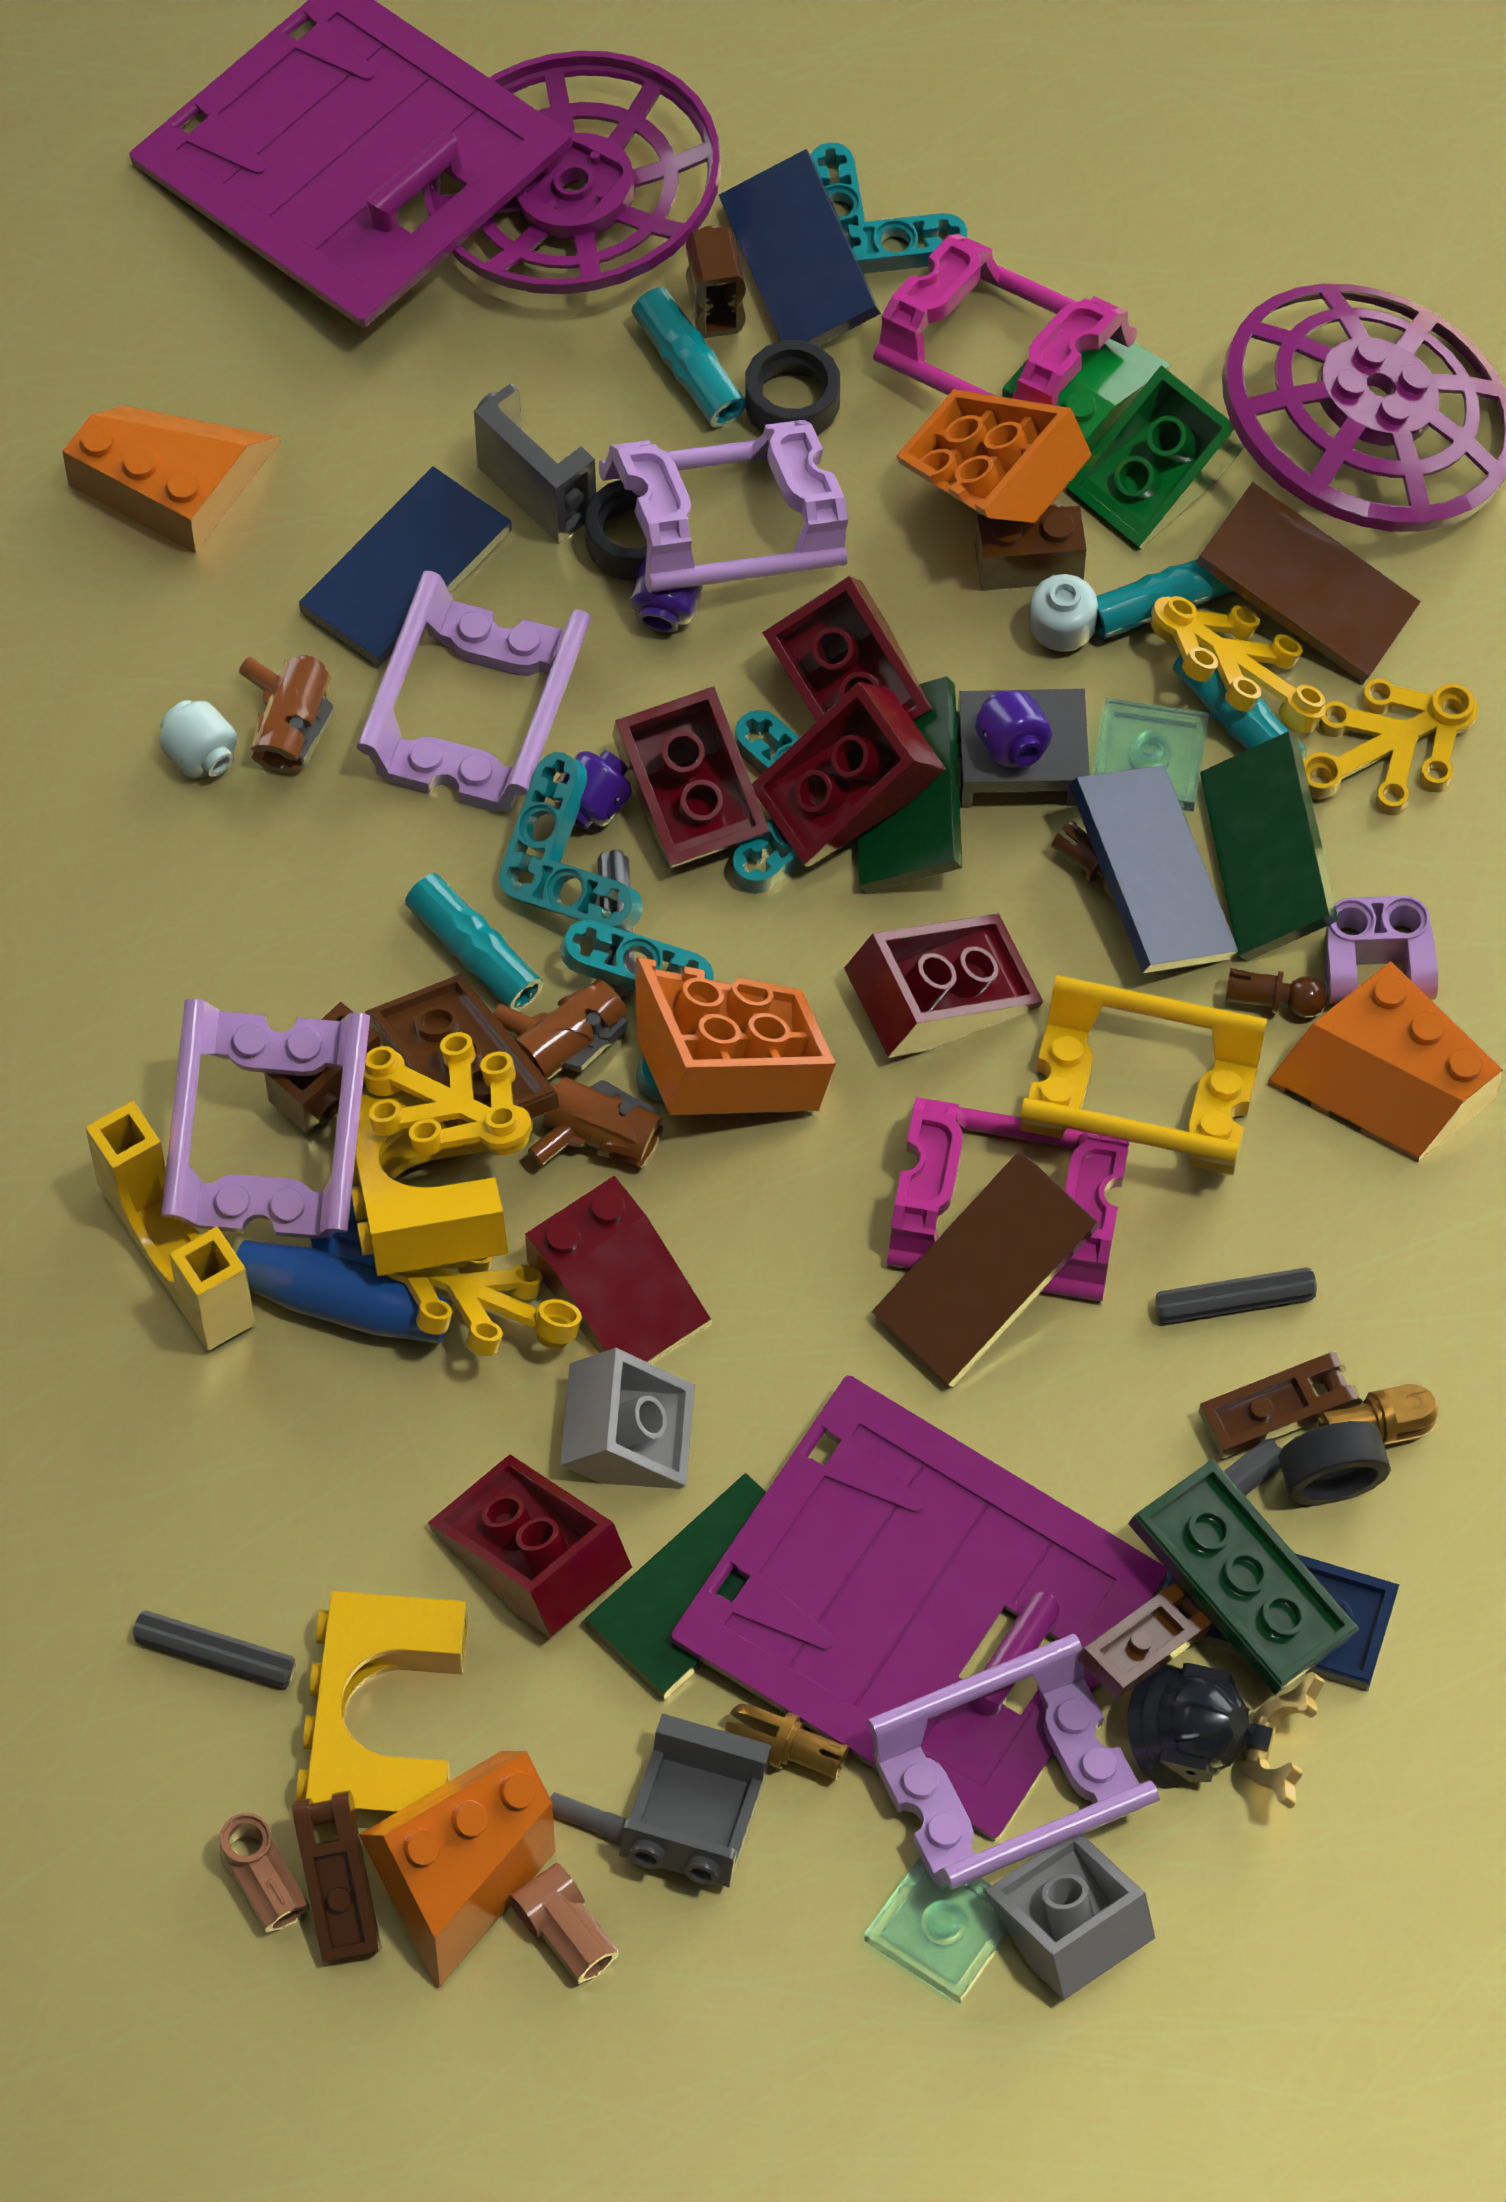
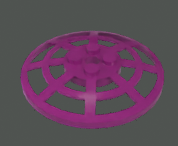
(608, 177)
(1360, 413)

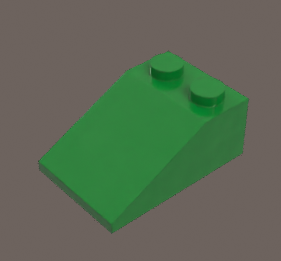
(1103, 386)
(1157, 458)

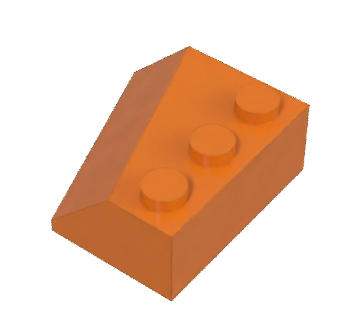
(998, 453)
(165, 468)
(729, 1044)
(1391, 1066)
(462, 1855)

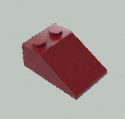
(842, 642)
(847, 773)
(689, 777)
(940, 982)
(617, 1273)
(533, 1544)

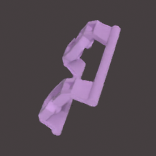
(665, 505)
(478, 640)
(257, 1048)
(1069, 1725)

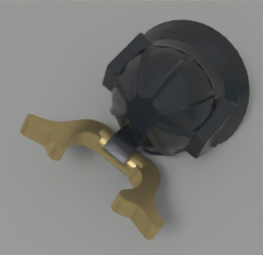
(1196, 1723)

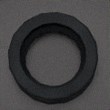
(792, 357)
(608, 556)
(1334, 1462)

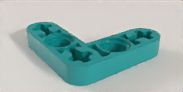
(868, 236)
(758, 755)
(549, 871)
(594, 966)

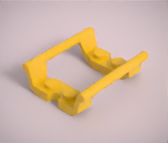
(1067, 1063)

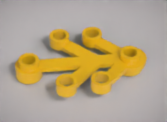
(1181, 624)
(1394, 738)
(499, 1127)
(478, 1287)

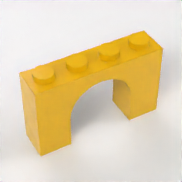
(419, 1225)
(195, 1268)
(361, 1640)

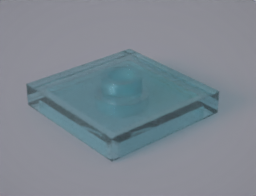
(1150, 736)
(939, 1932)

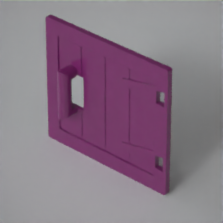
(333, 135)
(889, 1577)

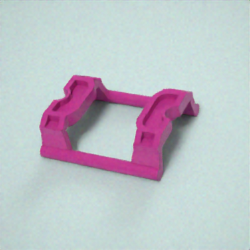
(954, 272)
(929, 1188)

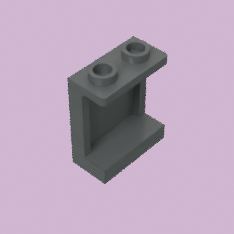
(546, 490)
(1054, 771)
(695, 1801)

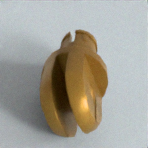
(1398, 1412)
(791, 1740)

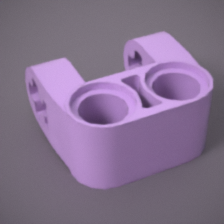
(1379, 943)

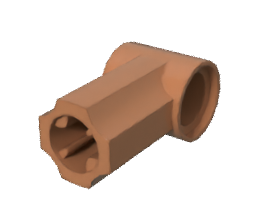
(262, 1875)
(556, 1911)

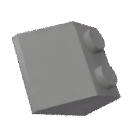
(627, 1422)
(1072, 1914)

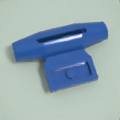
(334, 1284)

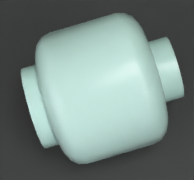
(1063, 612)
(197, 739)

